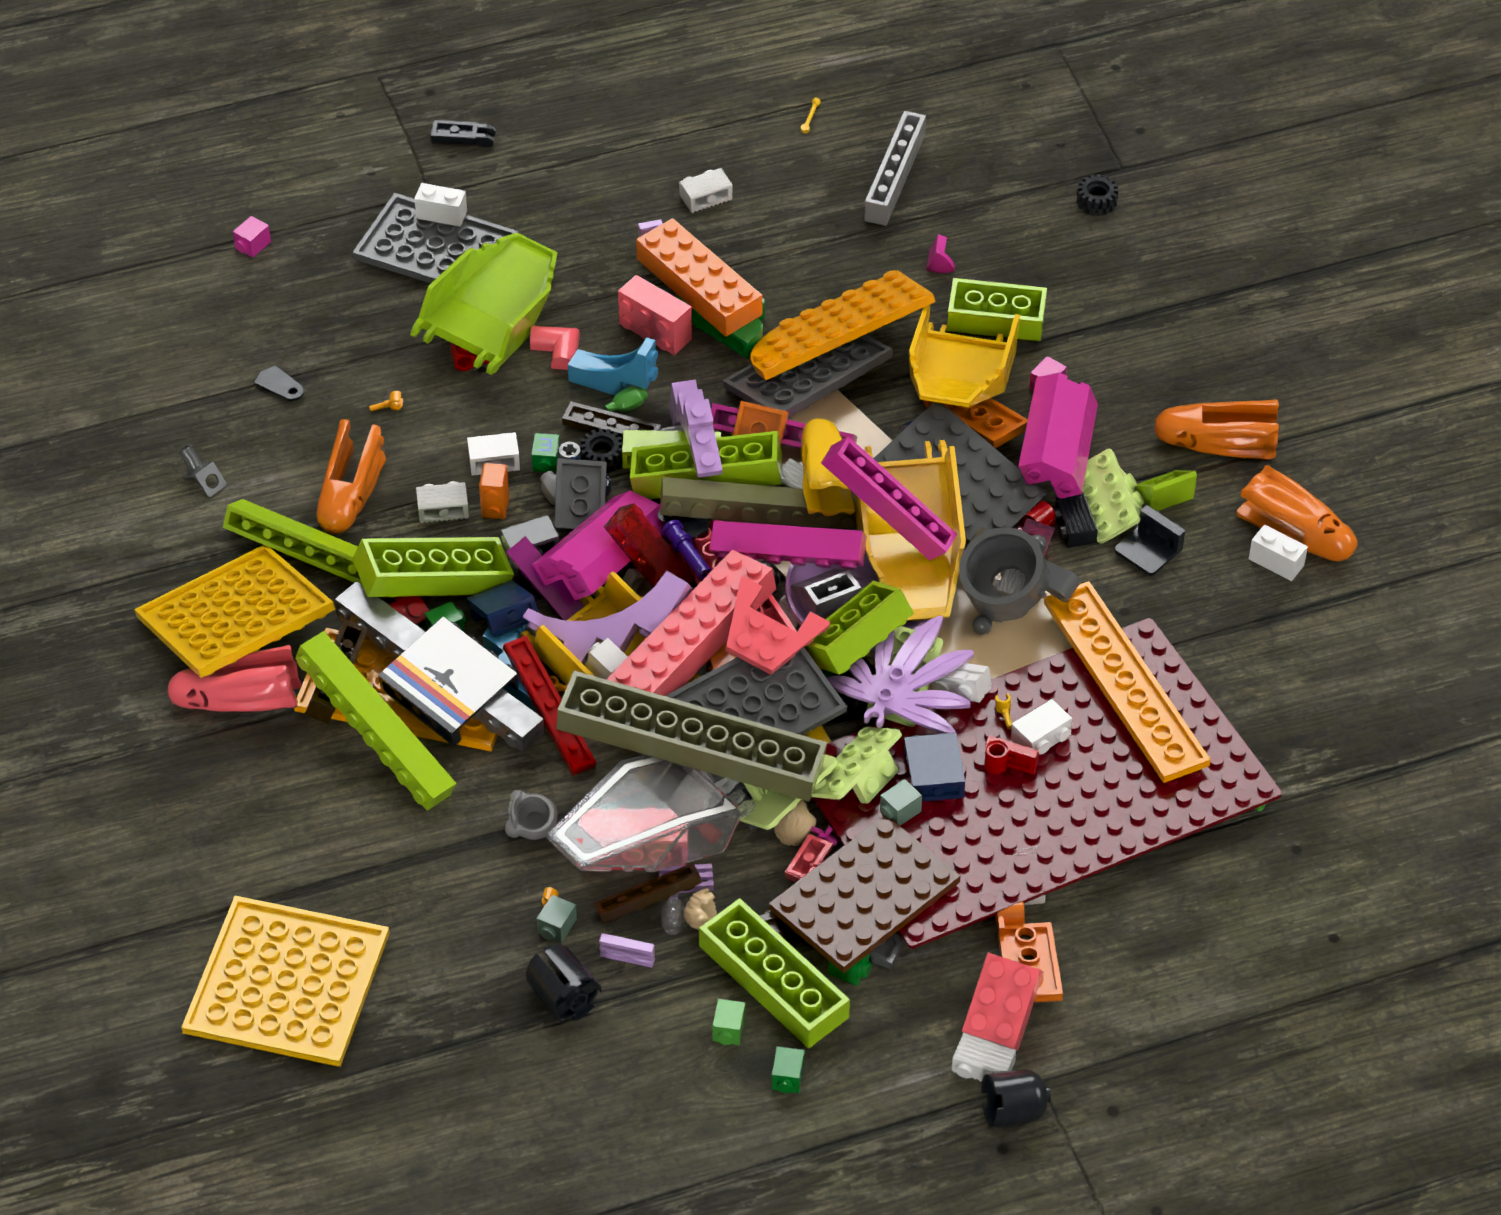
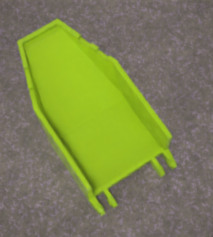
(489, 298)

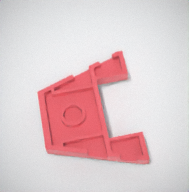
(763, 640)

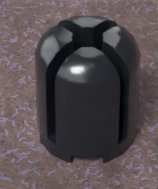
(565, 1000)

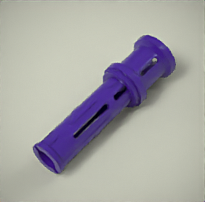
(683, 544)

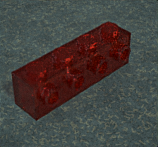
(645, 545)

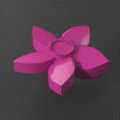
(826, 836)

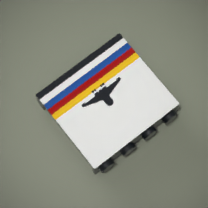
(446, 679)

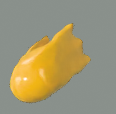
(821, 488)

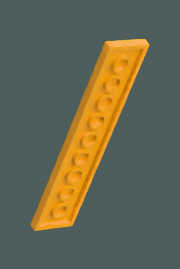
(1128, 684)

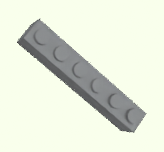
(895, 168)

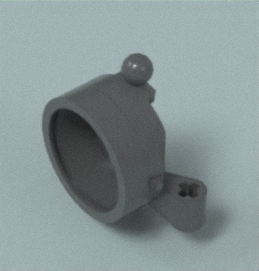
(1004, 549)

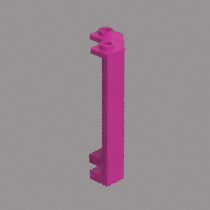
(1058, 434)
(589, 551)

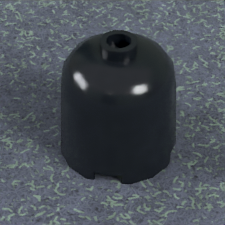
(1014, 1097)

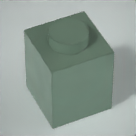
(900, 802)
(556, 919)

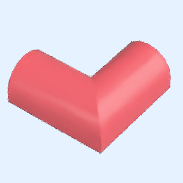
(560, 340)
(809, 856)

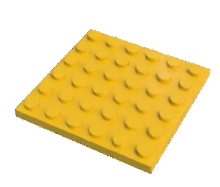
(234, 610)
(286, 981)

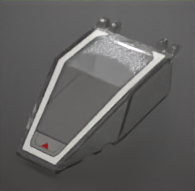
(649, 818)

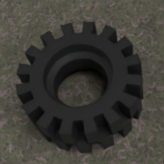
(1101, 186)
(602, 440)

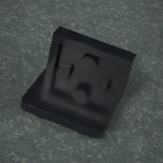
(1152, 542)

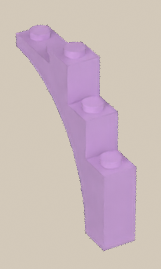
(695, 415)
(619, 627)

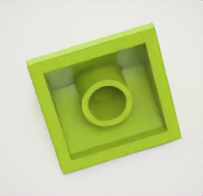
(1168, 489)

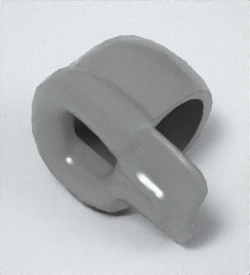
(530, 815)

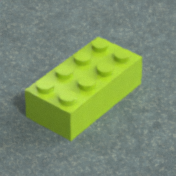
(991, 308)
(859, 626)

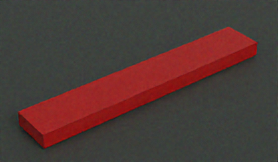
(547, 701)

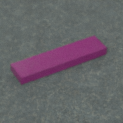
(556, 594)

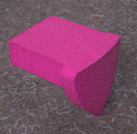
(937, 259)

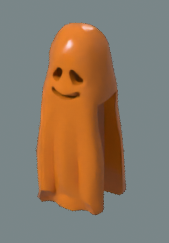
(1223, 428)
(342, 500)
(1297, 514)

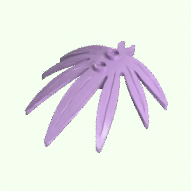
(894, 685)

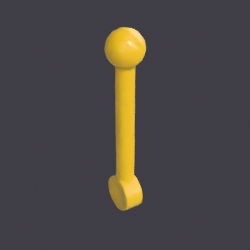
(805, 128)

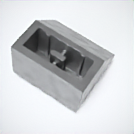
(826, 591)

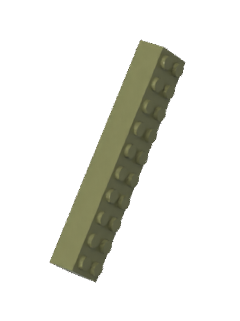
(691, 735)

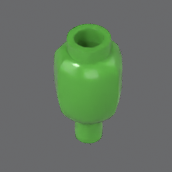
(627, 399)

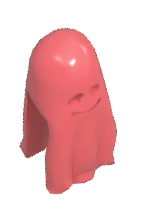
(251, 684)

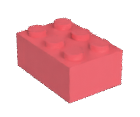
(655, 314)
(1003, 1001)

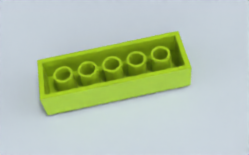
(744, 460)
(431, 566)
(774, 973)

